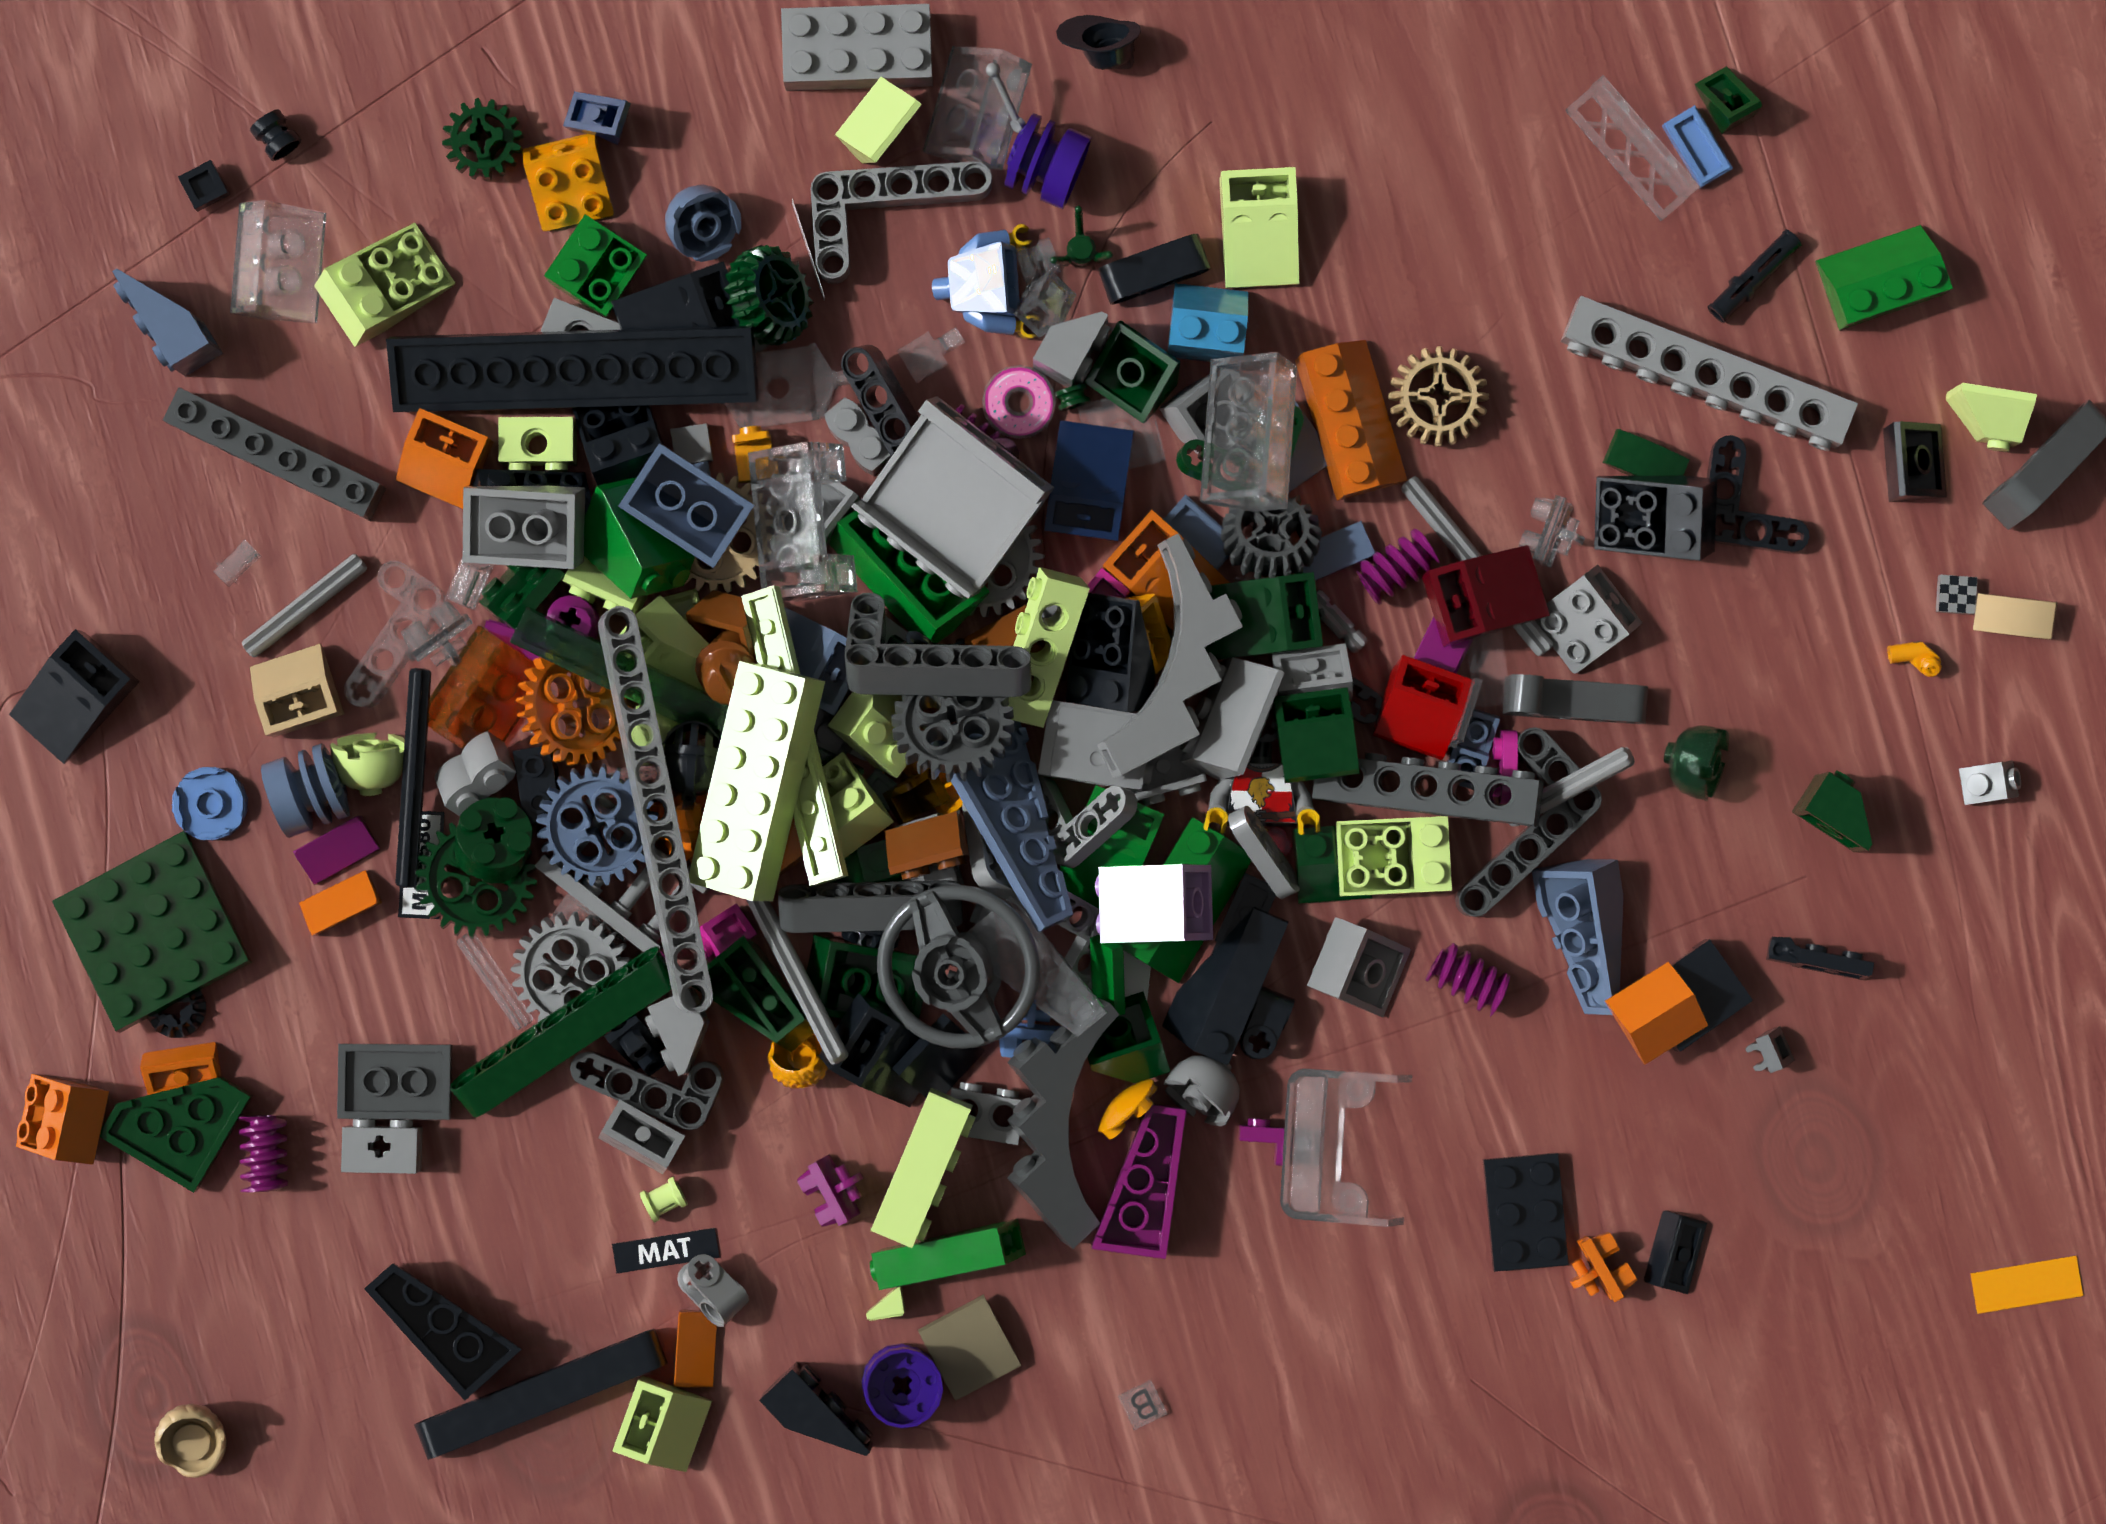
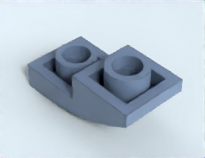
(1476, 744)

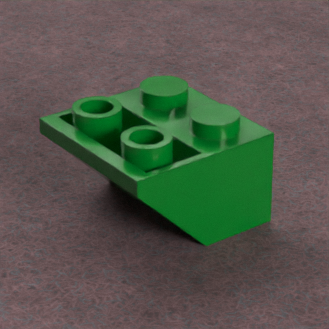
(595, 266)

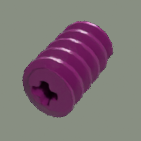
(1397, 565)
(575, 607)
(1469, 978)
(263, 1153)

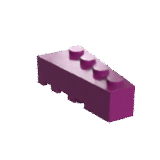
(1144, 1193)

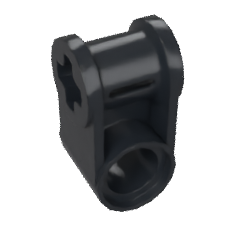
(1268, 1017)

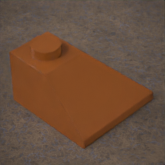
(721, 618)

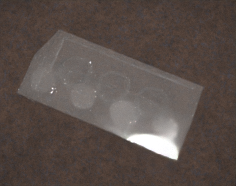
(1249, 432)

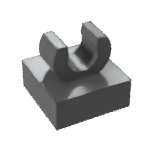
(1773, 1049)

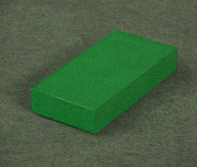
(1108, 973)

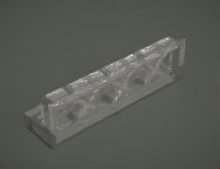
(1642, 138)

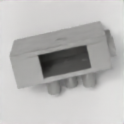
(1072, 748)

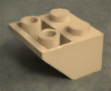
(294, 691)

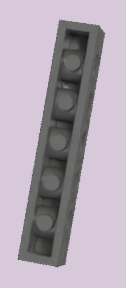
(274, 454)
(1520, 810)

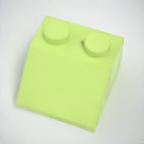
(867, 727)

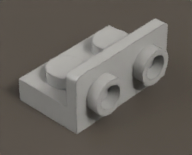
(1314, 669)

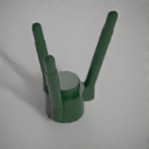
(1081, 248)

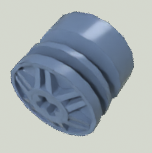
(302, 791)

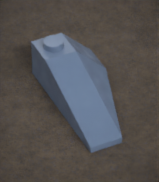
(1587, 919)

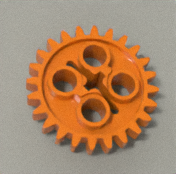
(544, 711)

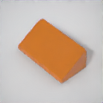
(339, 903)
(179, 1067)
(695, 1350)

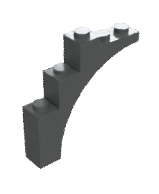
(1043, 1122)

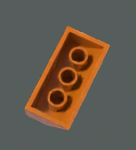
(1350, 418)

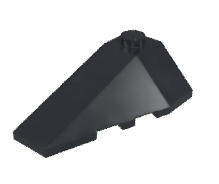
(1220, 995)

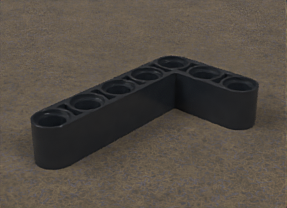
(897, 403)

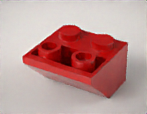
(1422, 707)

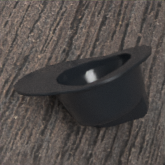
(1103, 40)

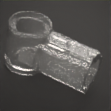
(469, 583)

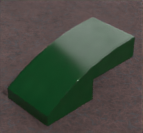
(1642, 457)

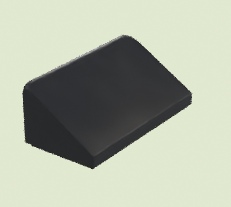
(1675, 1252)

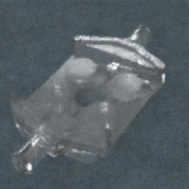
(809, 392)

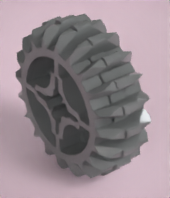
(1269, 547)

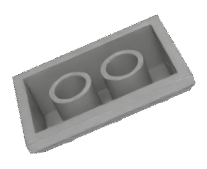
(1231, 718)

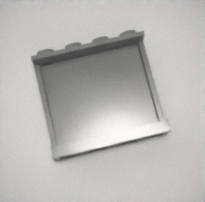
(953, 499)

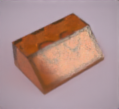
(480, 691)

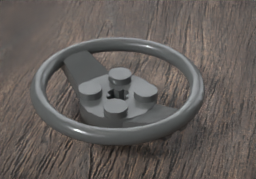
(944, 945)

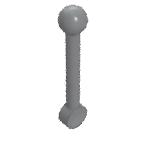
(1017, 122)

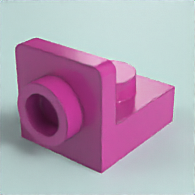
(724, 931)

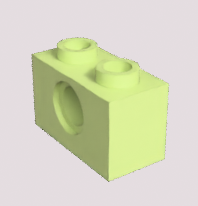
(517, 432)

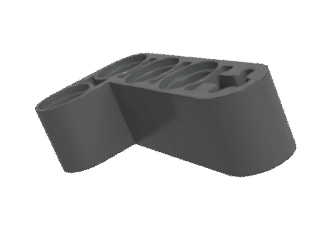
(2048, 466)
(1574, 699)
(642, 1084)

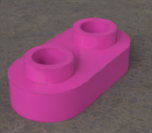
(1506, 751)

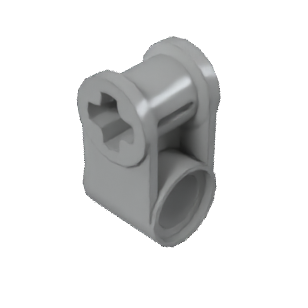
(715, 1292)

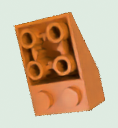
(1142, 569)

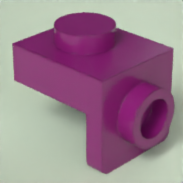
(1260, 1131)

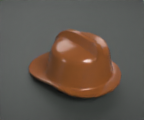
(718, 667)

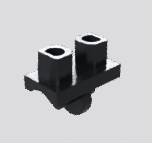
(637, 1045)

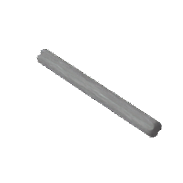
(1464, 550)
(799, 981)

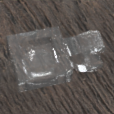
(926, 356)

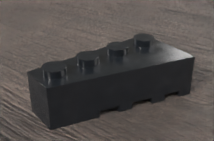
(446, 1334)

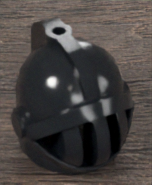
(691, 765)

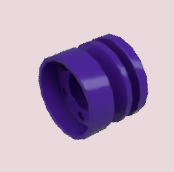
(1047, 160)
(899, 1407)

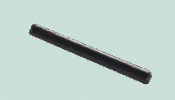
(413, 777)

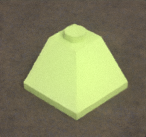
(1993, 413)

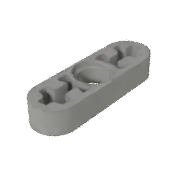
(1263, 852)

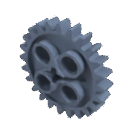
(566, 836)

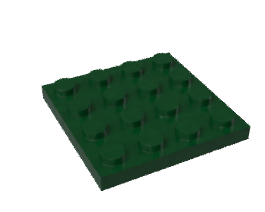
(151, 931)

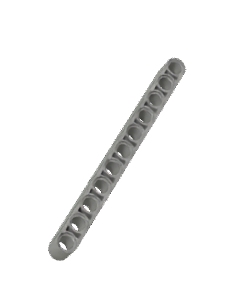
(661, 791)

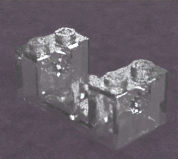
(797, 559)

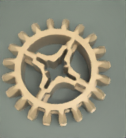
(1456, 396)

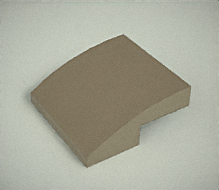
(969, 1347)

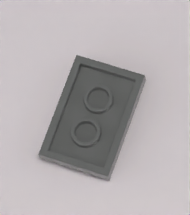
(394, 1081)

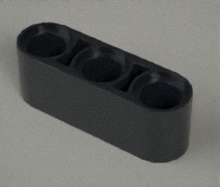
(1154, 269)

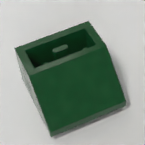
(1316, 735)

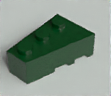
(757, 994)

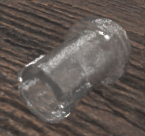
(236, 563)

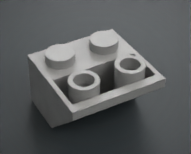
(1068, 348)
(679, 1031)

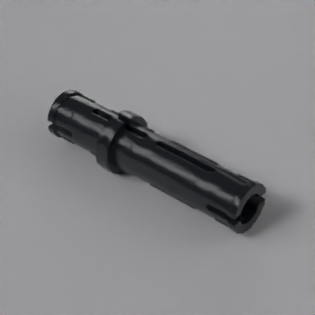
(1724, 306)

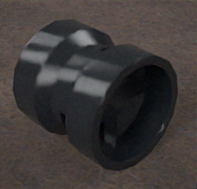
(274, 133)

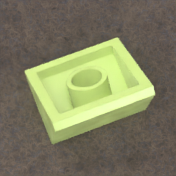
(877, 121)

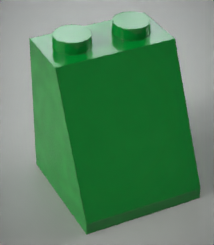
(629, 550)

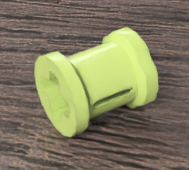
(663, 1199)

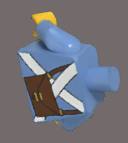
(986, 282)

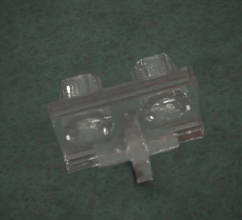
(1556, 516)
(450, 624)

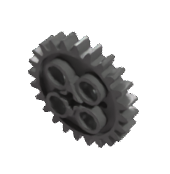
(959, 751)

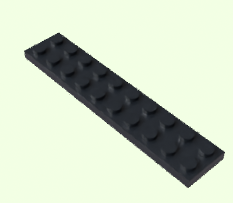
(573, 369)

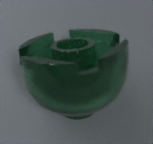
(1696, 760)

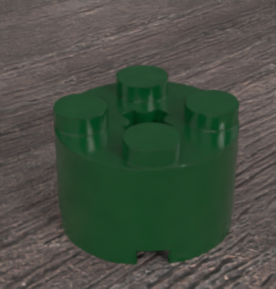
(497, 820)

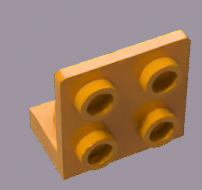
(567, 181)

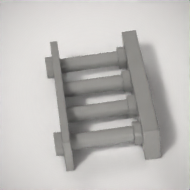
(618, 912)

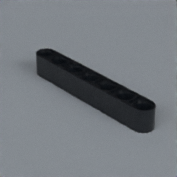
(540, 1394)

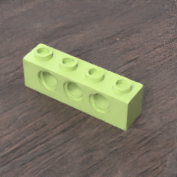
(1058, 631)

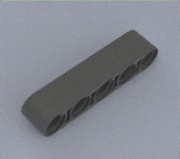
(852, 905)

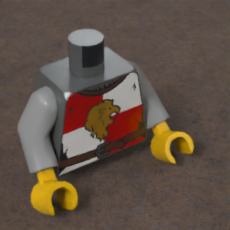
(1265, 792)

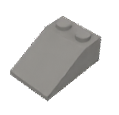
(524, 525)

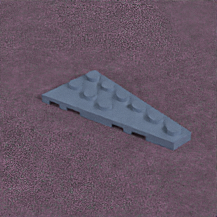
(1012, 820)

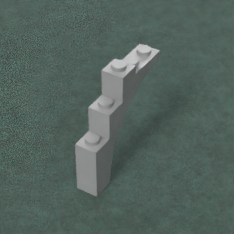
(1198, 621)

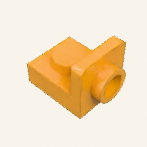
(749, 440)

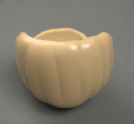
(190, 1440)

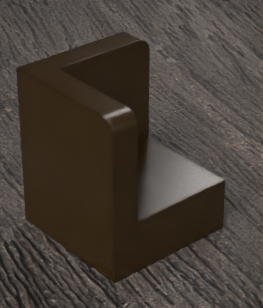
(915, 796)

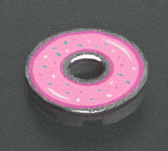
(1018, 380)

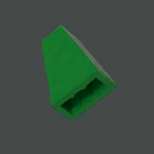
(948, 1255)

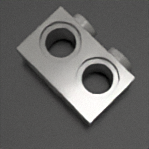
(984, 1124)

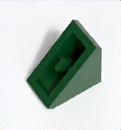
(1727, 99)

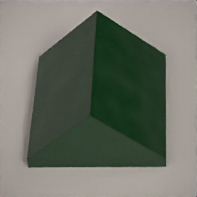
(1134, 372)

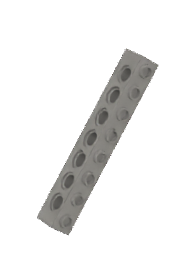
(1833, 410)

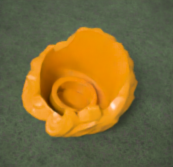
(800, 1067)

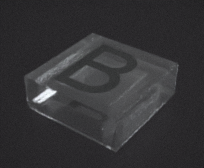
(1142, 1404)

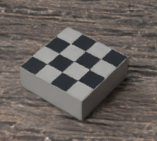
(1956, 594)

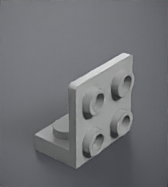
(1588, 619)

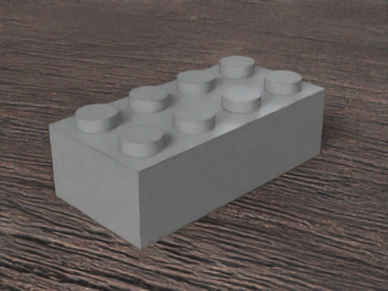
(856, 46)

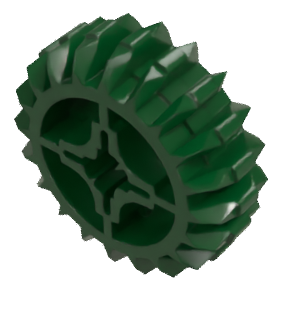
(769, 294)

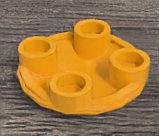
(1130, 1101)

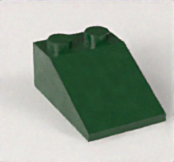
(846, 968)

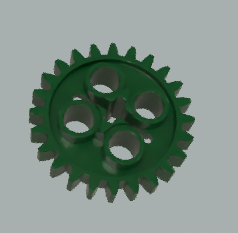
(464, 909)

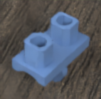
(1027, 1031)

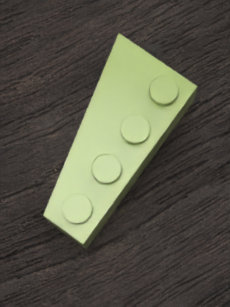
(922, 1167)

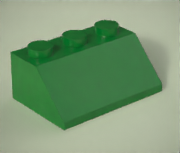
(1883, 276)

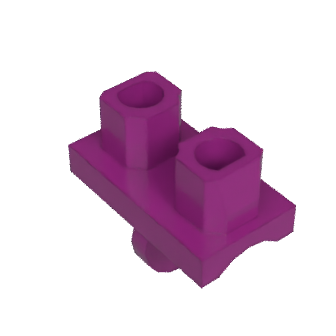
(837, 1189)

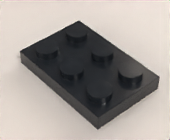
(1525, 1212)

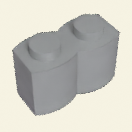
(852, 430)
(476, 773)

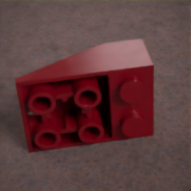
(1485, 595)

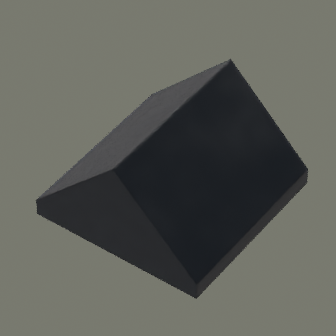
(1914, 461)

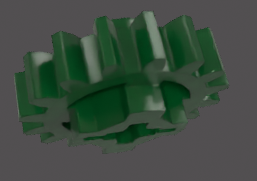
(468, 140)

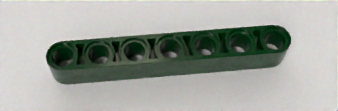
(563, 1033)

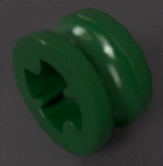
(1072, 396)

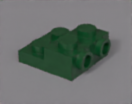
(518, 588)

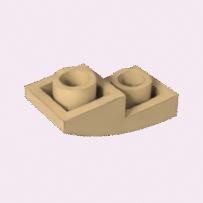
(2015, 616)

